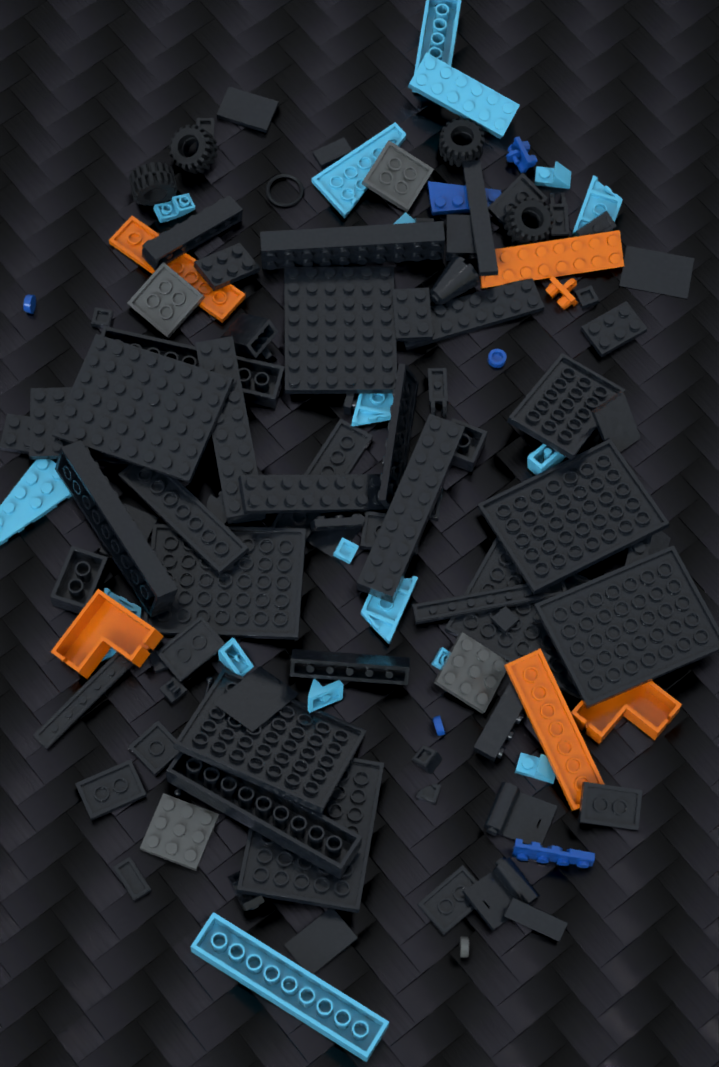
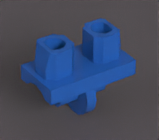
(519, 155)

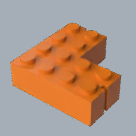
(99, 628)
(644, 706)

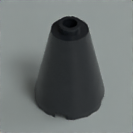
(454, 281)

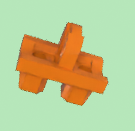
(556, 287)

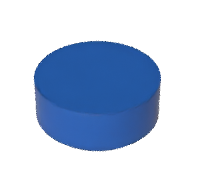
(29, 303)
(497, 358)
(438, 725)

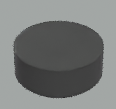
(464, 947)

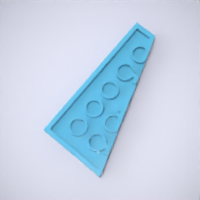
(343, 179)
(31, 498)

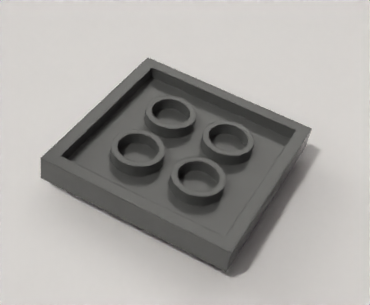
(397, 176)
(165, 300)
(471, 673)
(179, 832)

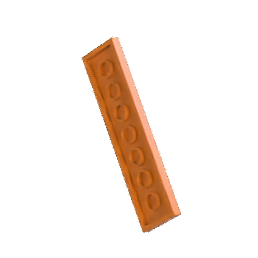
(556, 258)
(217, 303)
(553, 724)

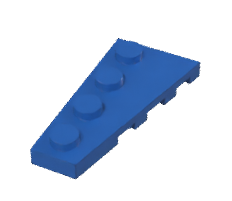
(452, 198)
(552, 853)

